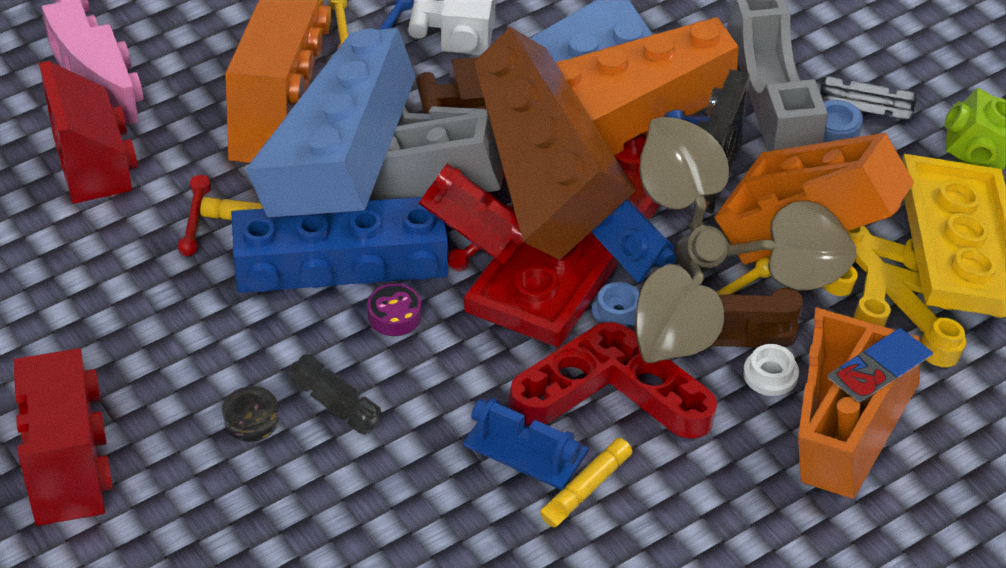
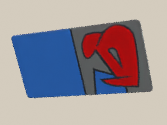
(879, 365)

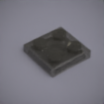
(726, 121)

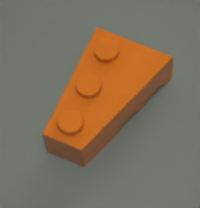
(851, 177)
(836, 432)

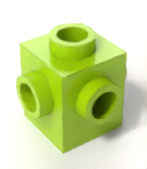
(978, 130)

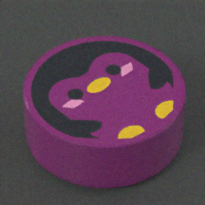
(394, 309)

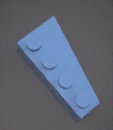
(338, 130)

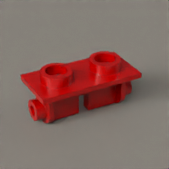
(473, 213)

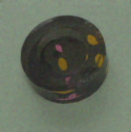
(250, 413)

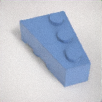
(593, 29)

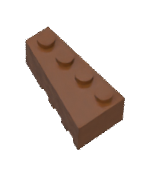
(549, 147)

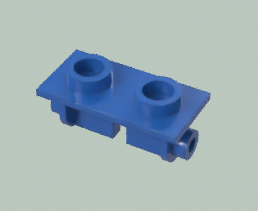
(634, 241)
(528, 449)

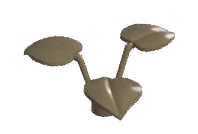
(672, 308)

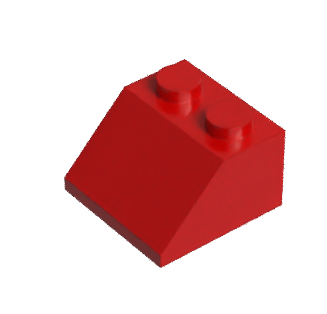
(87, 135)

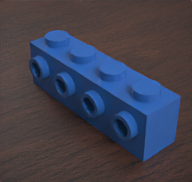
(341, 247)

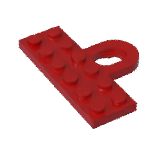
(546, 294)

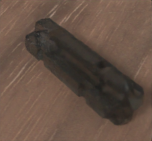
(335, 394)

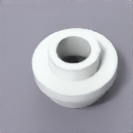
(771, 370)

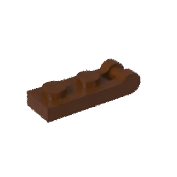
(760, 319)

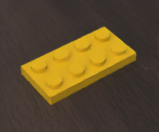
(958, 233)

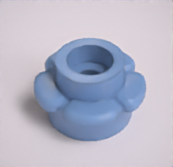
(616, 304)

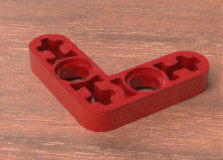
(612, 356)

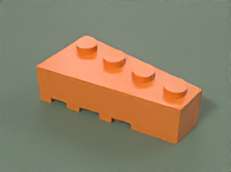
(271, 70)
(651, 76)

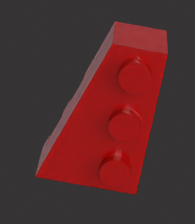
(60, 436)

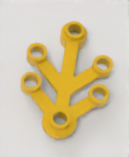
(940, 335)

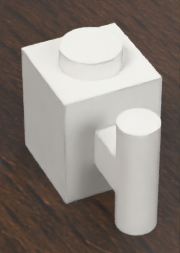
(463, 23)

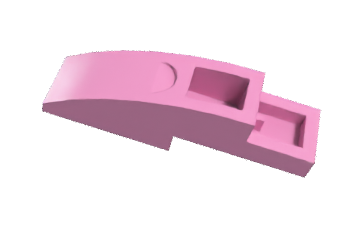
(92, 53)

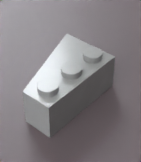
(432, 140)

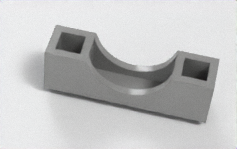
(785, 107)

